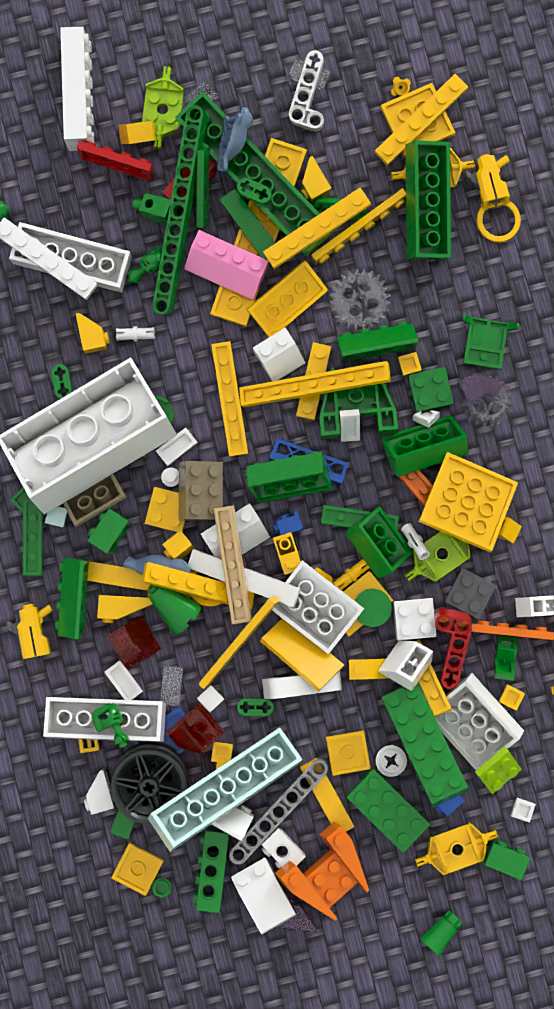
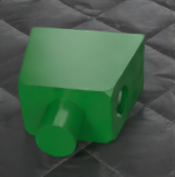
(153, 208)

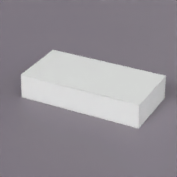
(350, 425)
(176, 446)
(123, 681)

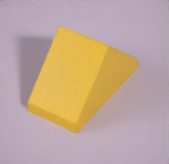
(137, 132)

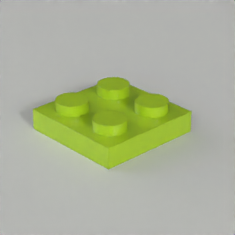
(498, 770)

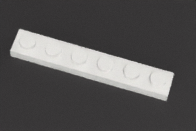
(46, 259)

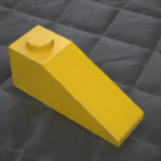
(119, 606)
(365, 669)

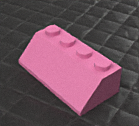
(226, 265)

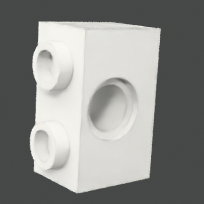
(280, 838)

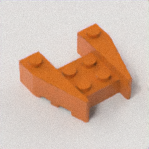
(329, 876)

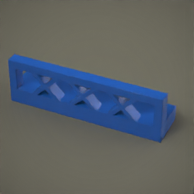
(335, 478)

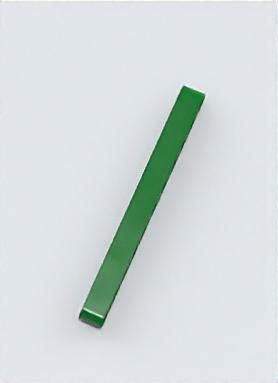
(176, 202)

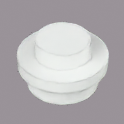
(170, 477)

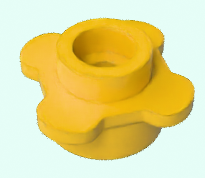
(405, 86)

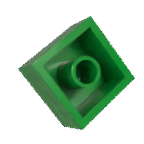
(109, 531)

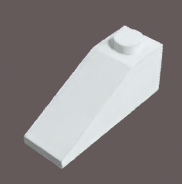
(534, 606)

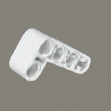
(309, 89)
(295, 686)

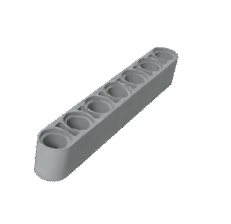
(272, 818)

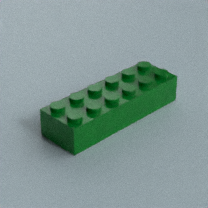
(428, 200)
(425, 745)

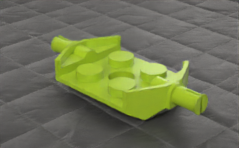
(163, 93)
(436, 568)

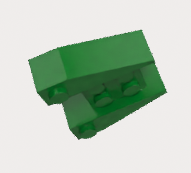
(369, 401)

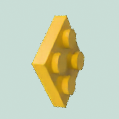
(164, 510)

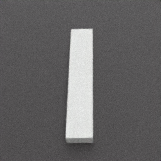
(255, 581)

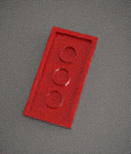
(119, 162)

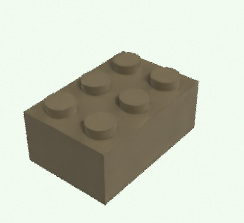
(200, 490)

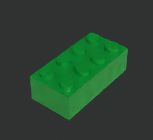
(387, 810)

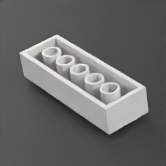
(76, 86)
(99, 262)
(73, 719)

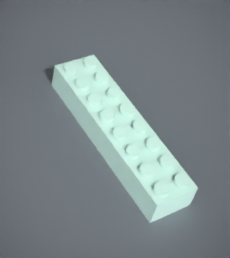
(224, 789)

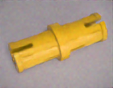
(351, 575)

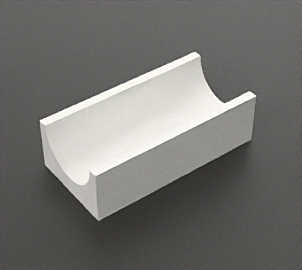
(86, 436)

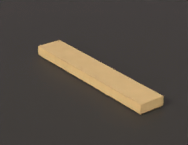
(232, 564)

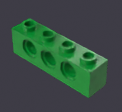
(212, 901)

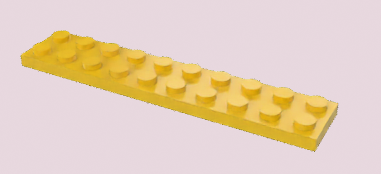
(288, 160)

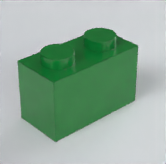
(506, 859)

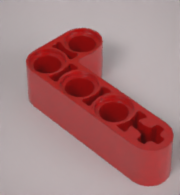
(453, 650)

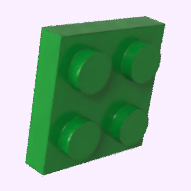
(430, 389)

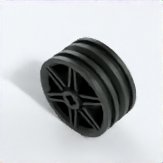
(140, 756)

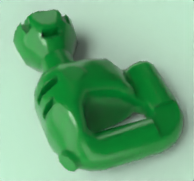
(149, 264)
(112, 721)

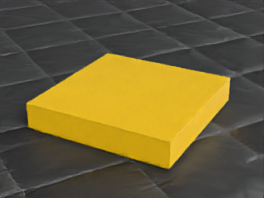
(348, 753)
(137, 869)

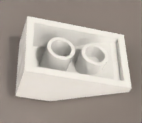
(263, 895)

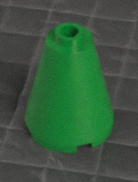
(173, 607)

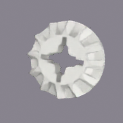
(400, 759)

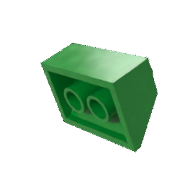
(379, 542)

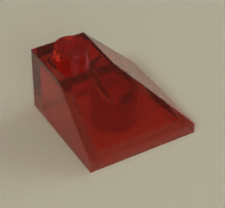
(133, 642)
(195, 731)

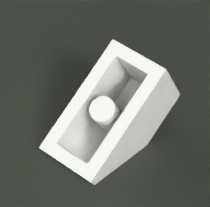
(99, 795)

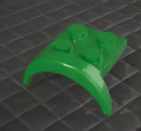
(486, 342)

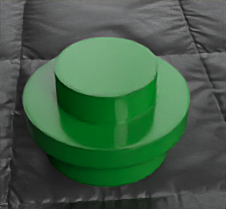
(161, 887)

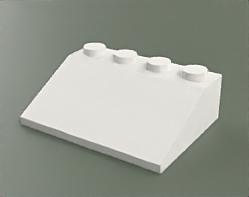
(321, 609)
(477, 722)

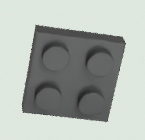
(470, 593)

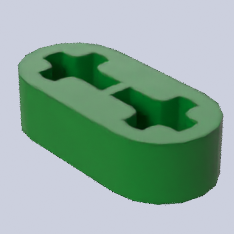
(252, 195)
(66, 380)
(255, 712)

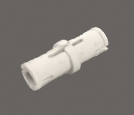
(135, 333)
(412, 536)

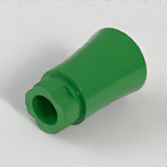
(441, 932)

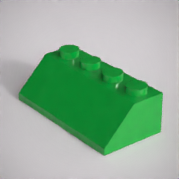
(376, 342)
(424, 446)
(288, 477)
(73, 597)

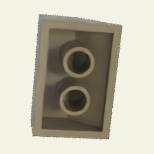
(95, 500)

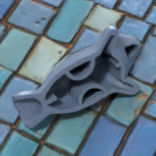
(233, 137)
(138, 565)

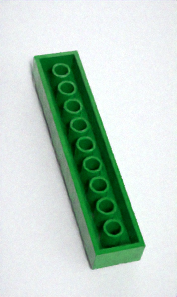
(288, 207)

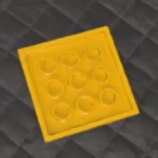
(468, 502)

